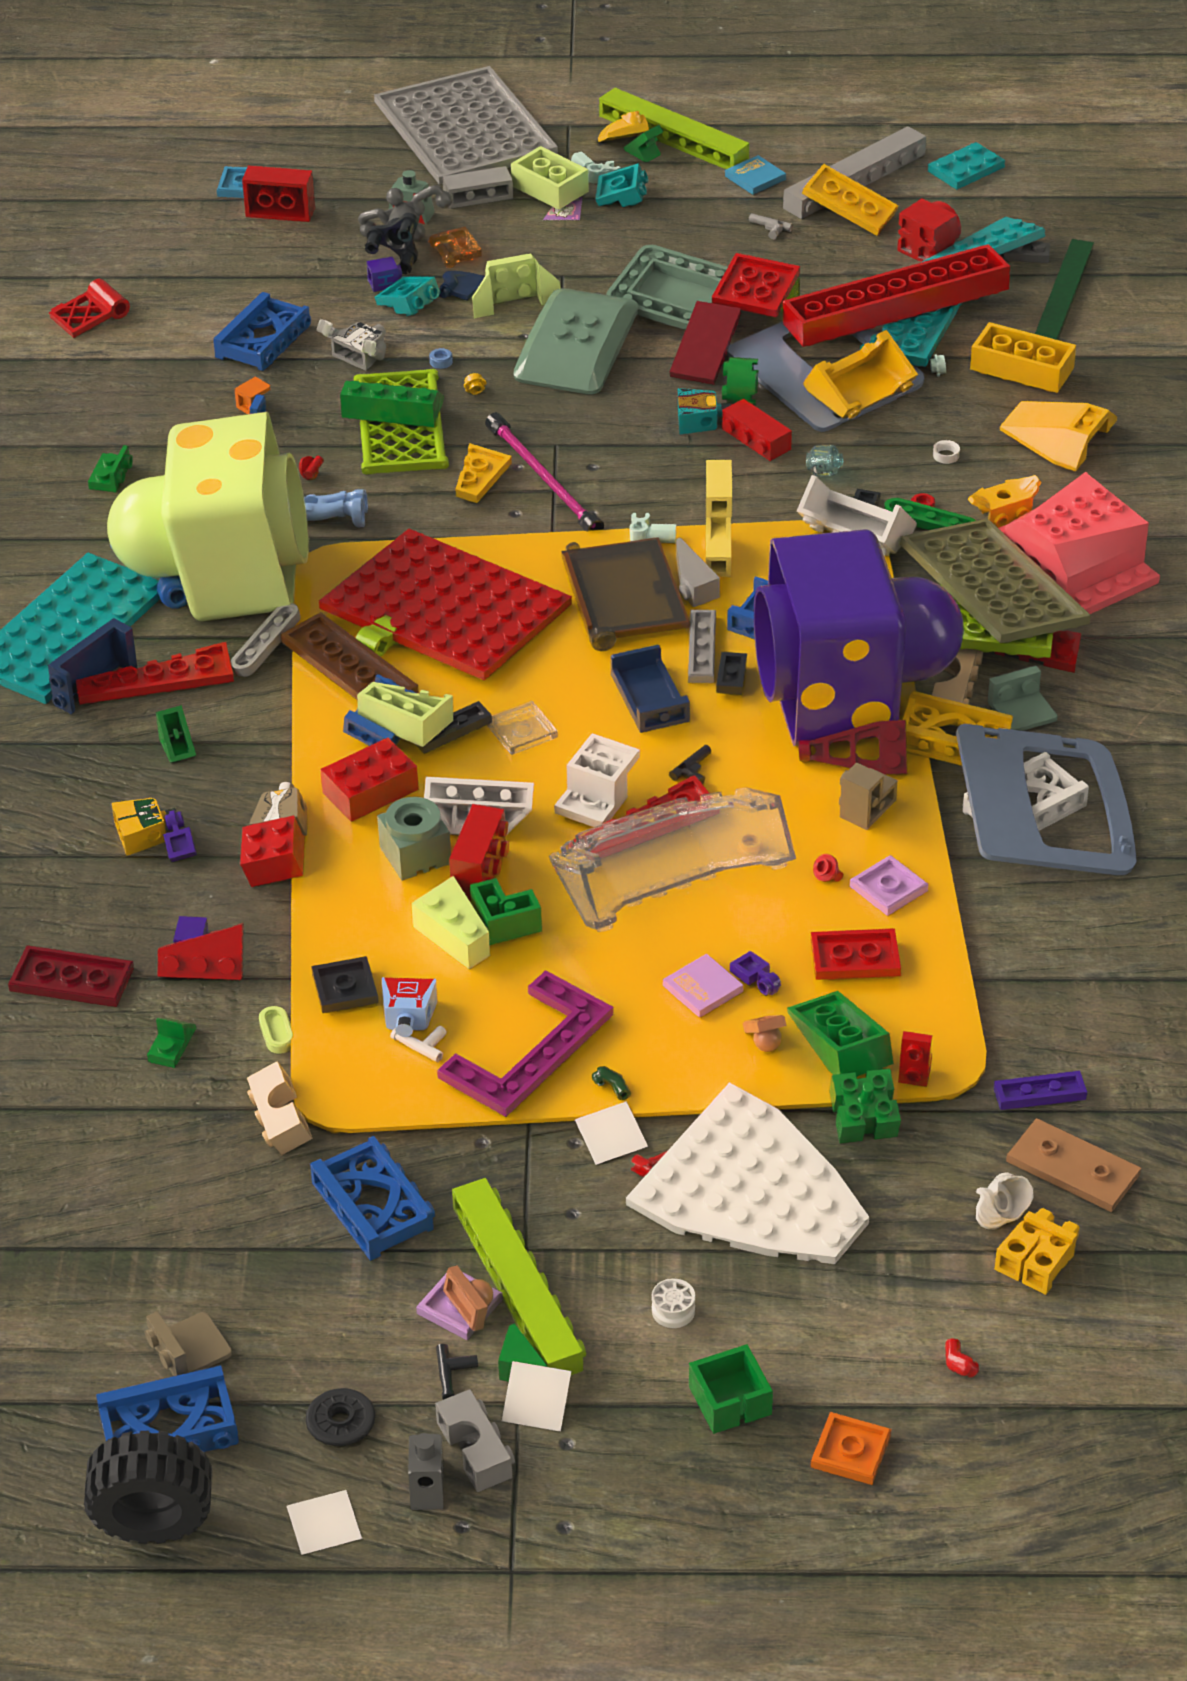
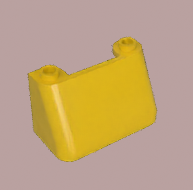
(862, 377)

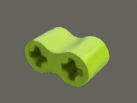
(377, 638)

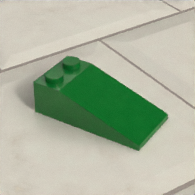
(843, 1034)

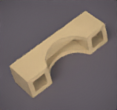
(965, 672)

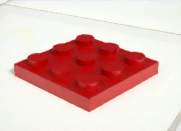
(756, 284)

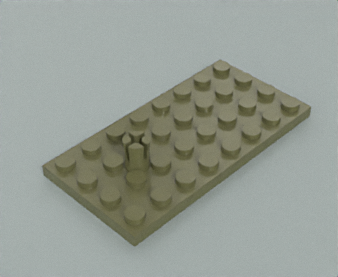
(995, 580)

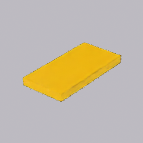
(850, 199)

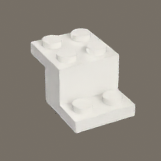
(597, 781)

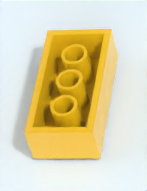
(1023, 357)

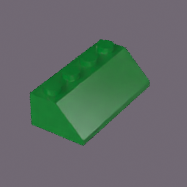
(390, 403)

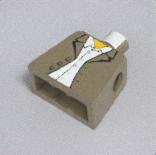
(281, 804)

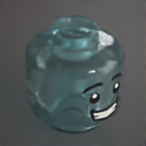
(824, 460)

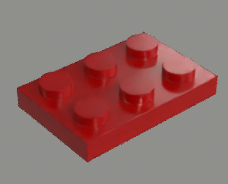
(855, 954)

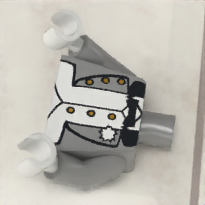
(356, 344)

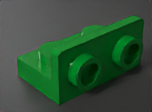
(111, 471)

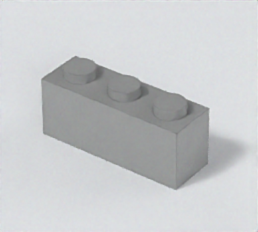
(479, 186)

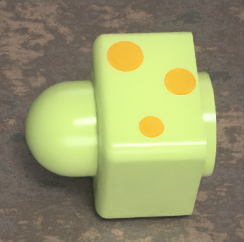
(218, 518)

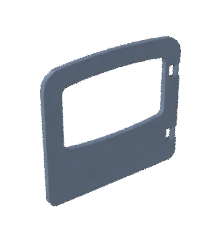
(784, 374)
(1003, 807)

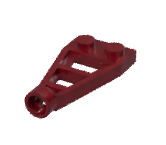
(891, 747)

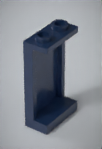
(96, 654)
(648, 689)

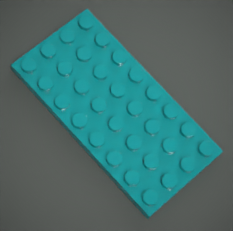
(65, 615)

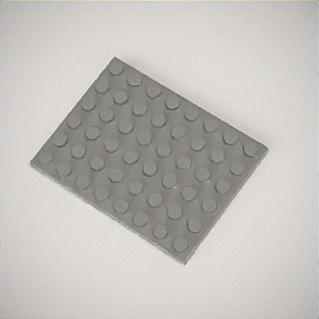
(463, 123)

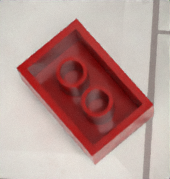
(278, 193)
(369, 779)
(479, 847)

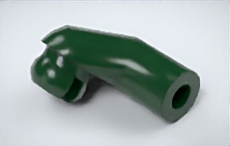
(615, 1079)

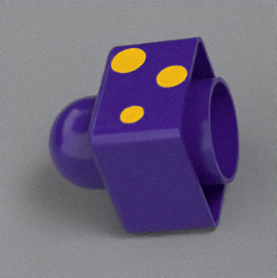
(845, 634)

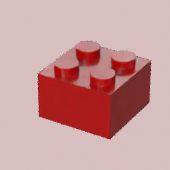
(272, 851)

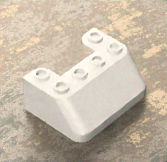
(841, 513)

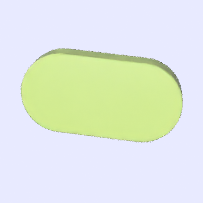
(276, 1029)

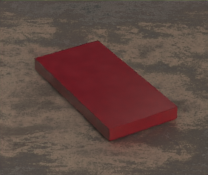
(705, 342)
(71, 976)

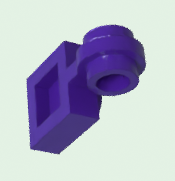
(180, 841)
(753, 968)

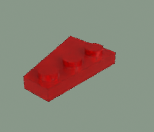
(206, 956)

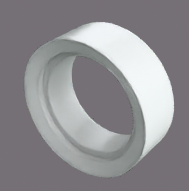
(946, 445)

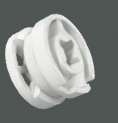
(673, 1305)

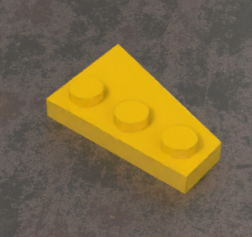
(480, 472)

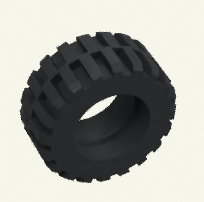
(148, 1487)

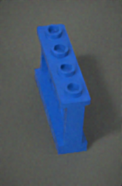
(261, 312)
(387, 1175)
(173, 1392)

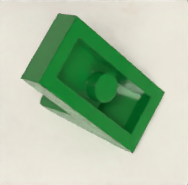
(645, 146)
(170, 1042)

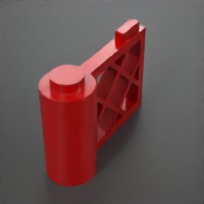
(101, 299)

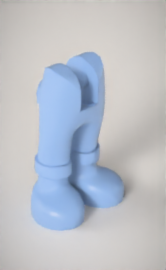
(338, 504)

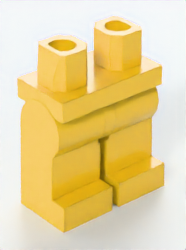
(1037, 1250)

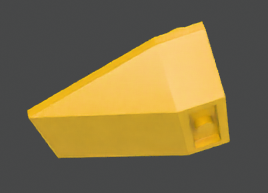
(1058, 429)

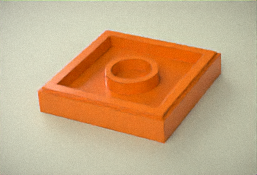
(851, 1448)

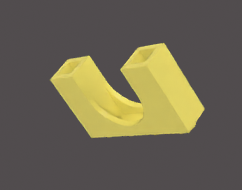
(719, 516)

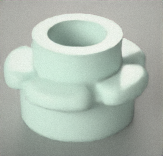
(938, 365)

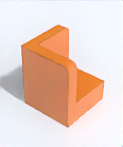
(247, 391)

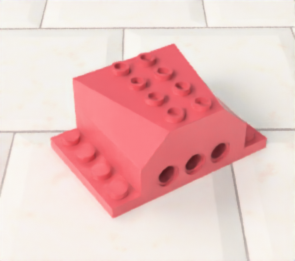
(1087, 544)

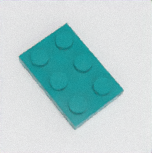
(966, 165)

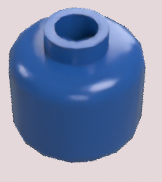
(171, 592)

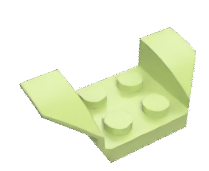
(513, 280)

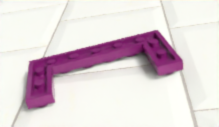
(504, 1094)

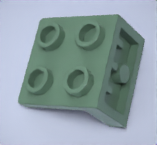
(1020, 697)

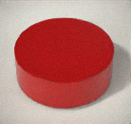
(924, 498)

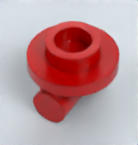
(310, 466)
(826, 868)

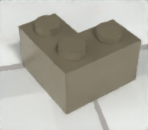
(865, 795)

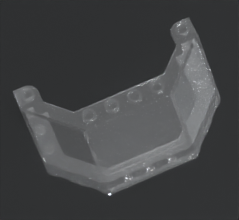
(669, 849)

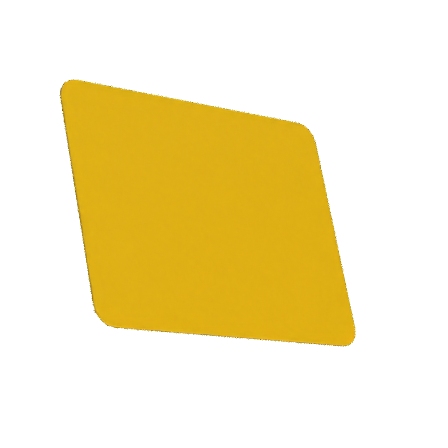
(674, 1063)

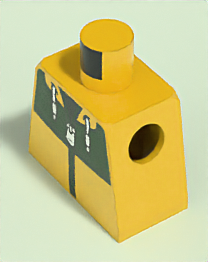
(139, 824)

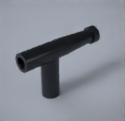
(446, 1364)

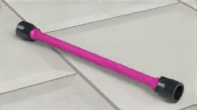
(500, 427)

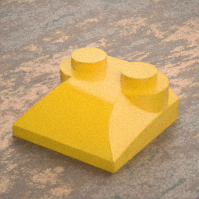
(630, 125)

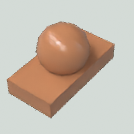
(766, 1031)
(468, 1297)

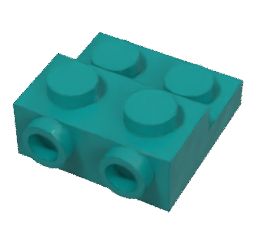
(622, 185)
(409, 294)

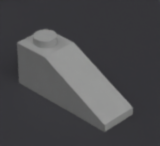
(696, 578)

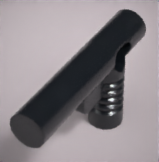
(690, 766)

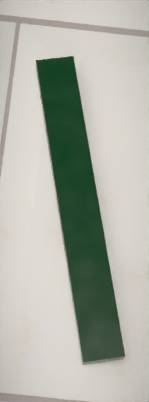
(1064, 289)

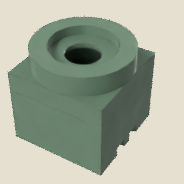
(414, 836)

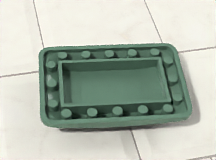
(667, 284)
(575, 341)

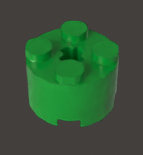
(741, 380)

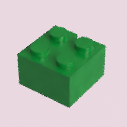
(730, 1388)

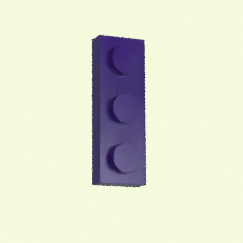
(1040, 1090)

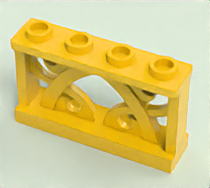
(935, 712)

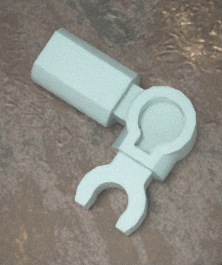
(594, 170)
(640, 530)

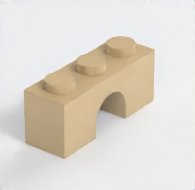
(283, 1124)

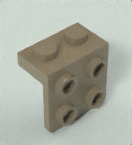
(187, 1344)

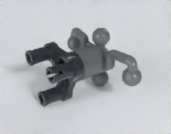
(400, 224)

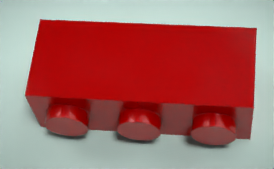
(756, 429)

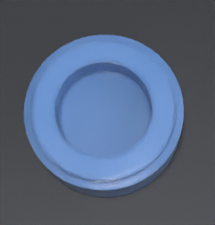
(441, 358)

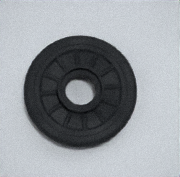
(335, 1401)

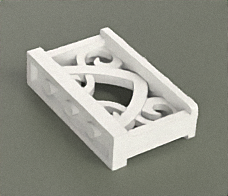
(1059, 801)

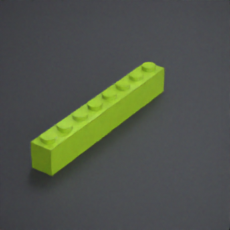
(677, 129)
(517, 1276)

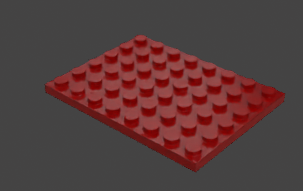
(447, 603)

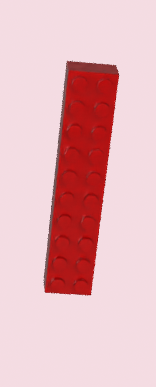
(896, 295)

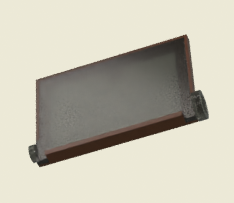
(624, 590)

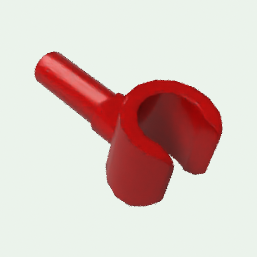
(644, 1165)

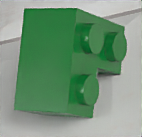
(504, 915)

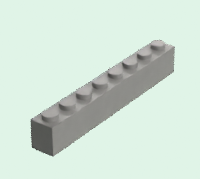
(863, 167)

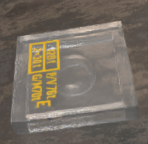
(522, 727)

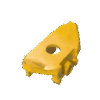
(1007, 500)

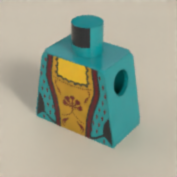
(698, 410)

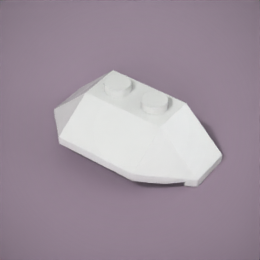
(457, 795)

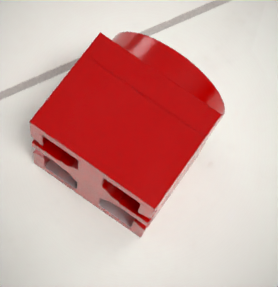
(927, 229)

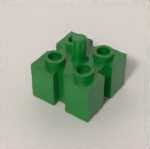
(864, 1106)

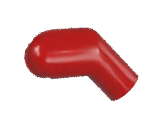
(958, 1361)

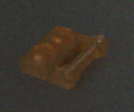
(461, 242)

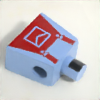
(408, 1003)

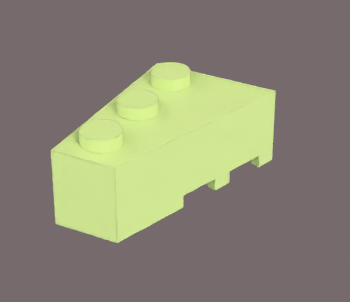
(404, 713)
(452, 923)

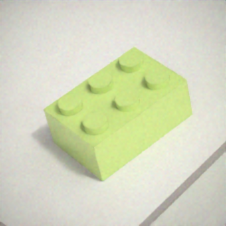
(549, 177)

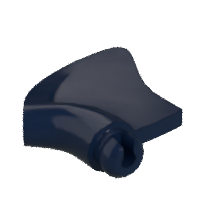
(460, 284)

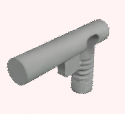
(774, 225)

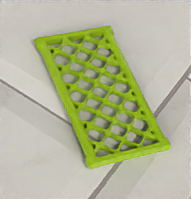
(430, 459)

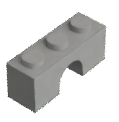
(466, 1420)

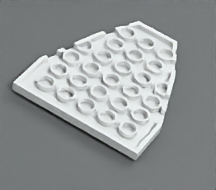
(753, 1183)

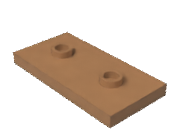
(1073, 1165)

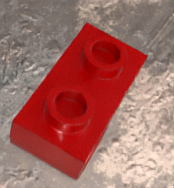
(915, 1058)

